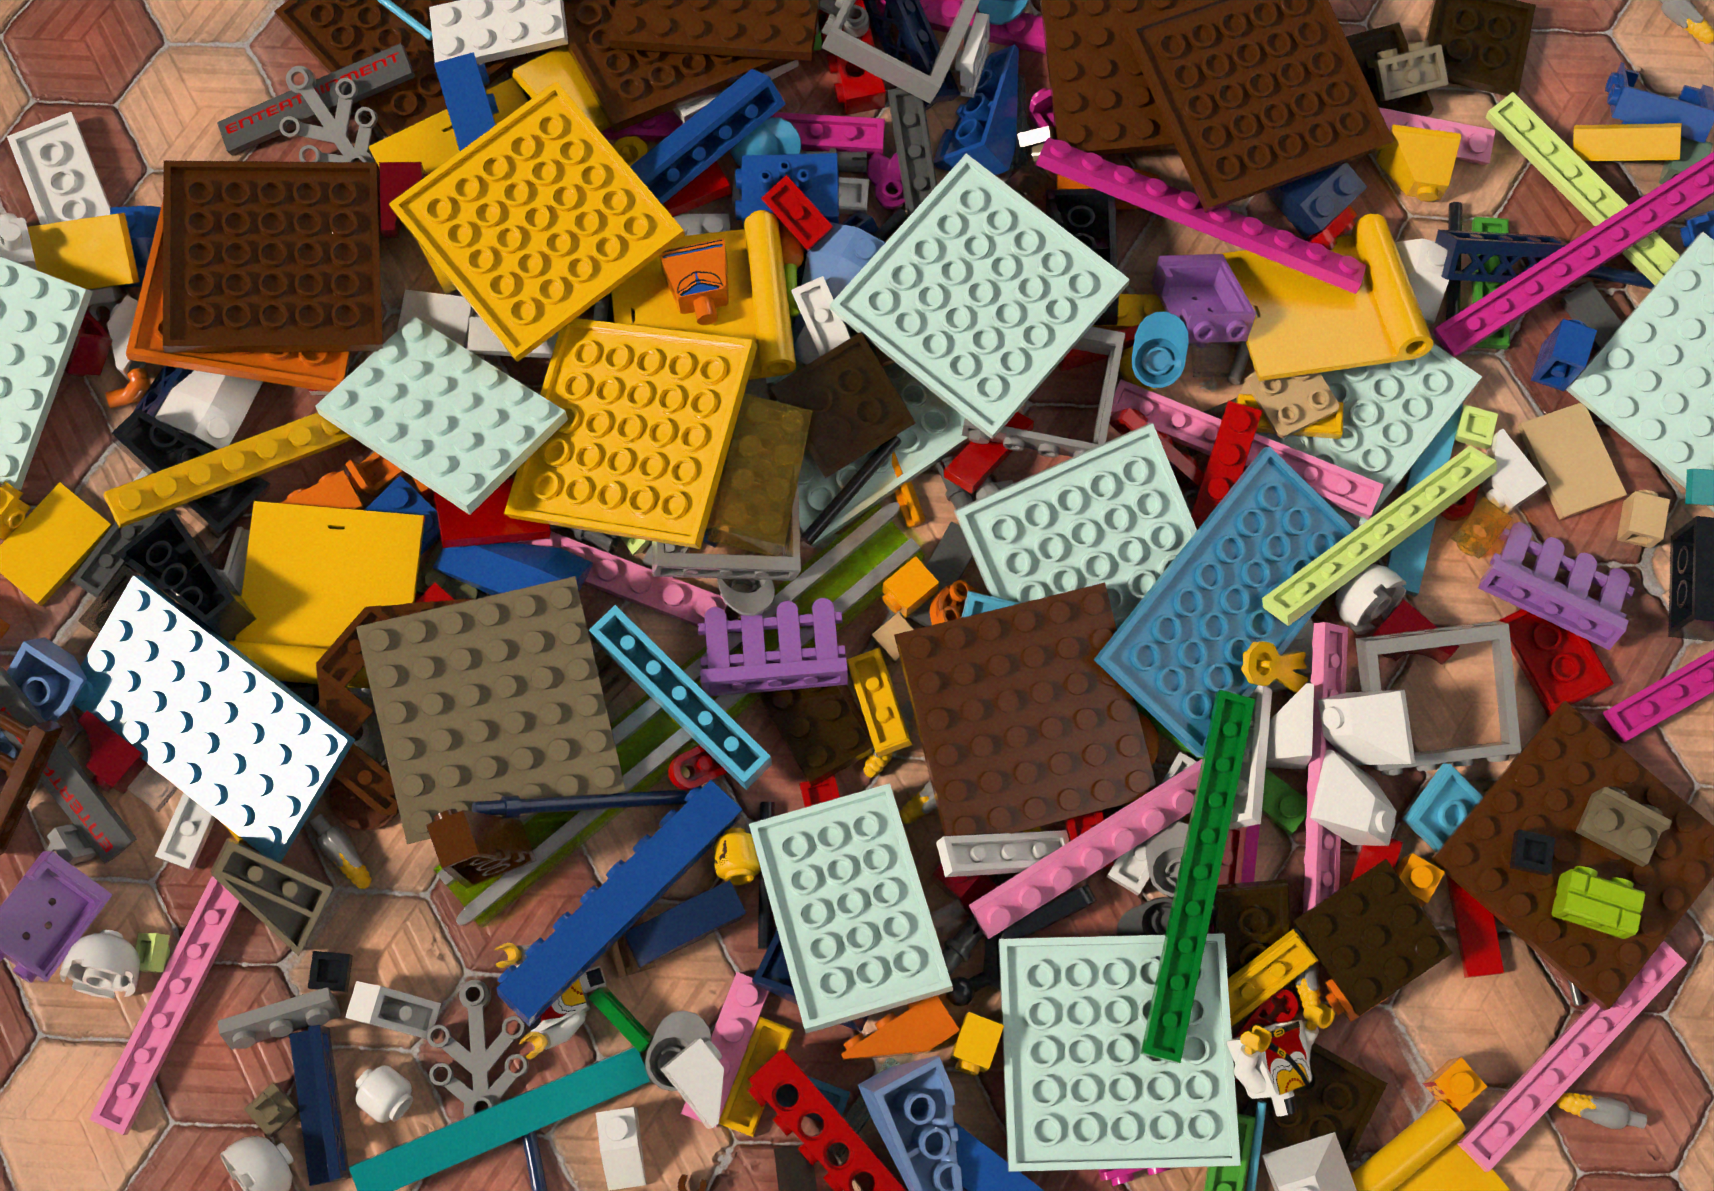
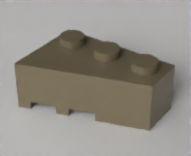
(273, 891)

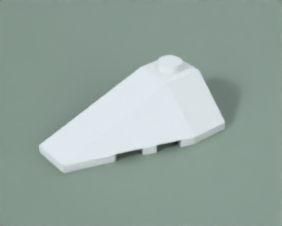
(208, 407)

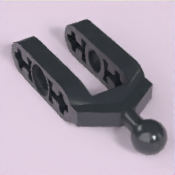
(1049, 914)

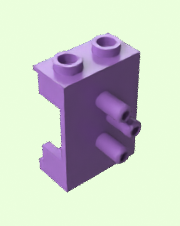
(1204, 297)
(47, 916)

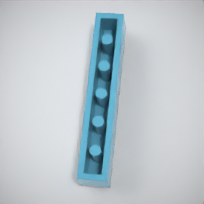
(680, 697)

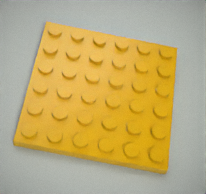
(537, 220)
(641, 431)

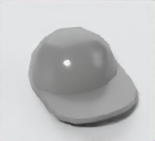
(747, 595)
(1164, 857)
(670, 1038)

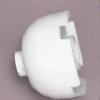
(1369, 595)
(102, 965)
(259, 1164)

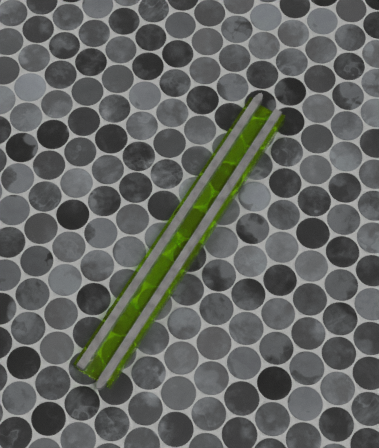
(648, 738)

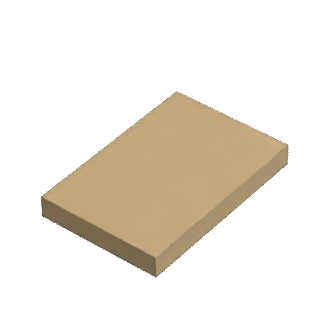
(1572, 460)

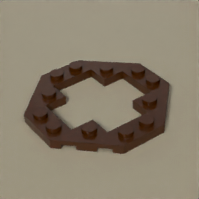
(342, 707)

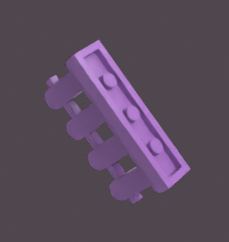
(1550, 600)
(752, 667)

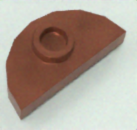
(353, 810)

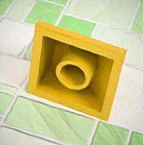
(1420, 160)

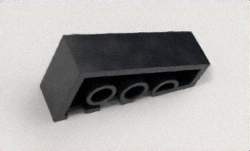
(1092, 220)
(159, 446)
(186, 571)

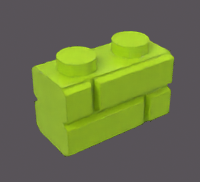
(1598, 903)

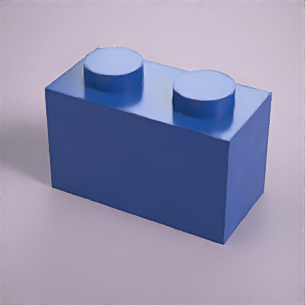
(1564, 354)

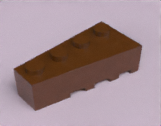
(479, 845)

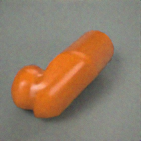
(132, 392)

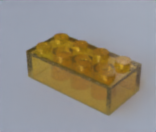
(760, 476)

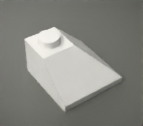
(1424, 267)
(1369, 727)
(1292, 732)
(1352, 803)
(1310, 1166)

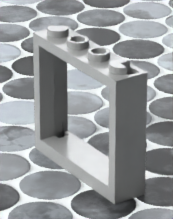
(890, 68)
(1095, 341)
(734, 566)
(1495, 631)

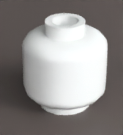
(383, 1094)

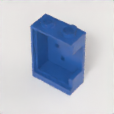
(1638, 106)
(812, 173)

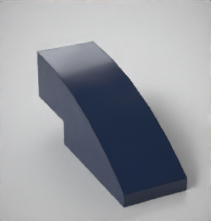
(685, 924)

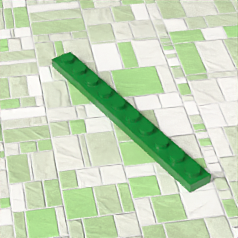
(1198, 878)

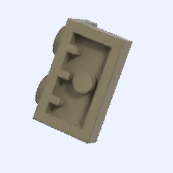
(1409, 71)
(1622, 824)

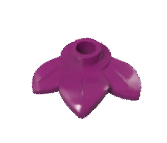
(886, 174)

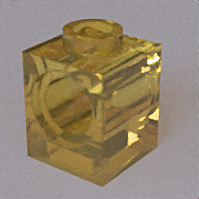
(1487, 516)

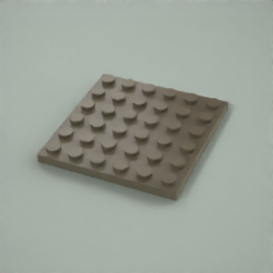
(490, 703)

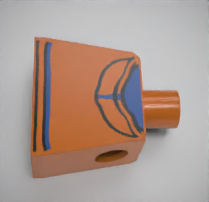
(698, 278)

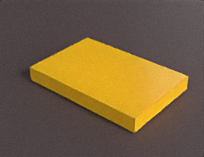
(560, 67)
(86, 251)
(51, 544)

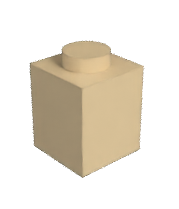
(1643, 519)

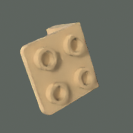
(1292, 401)

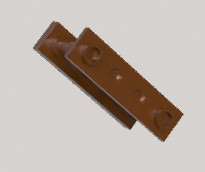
(23, 771)

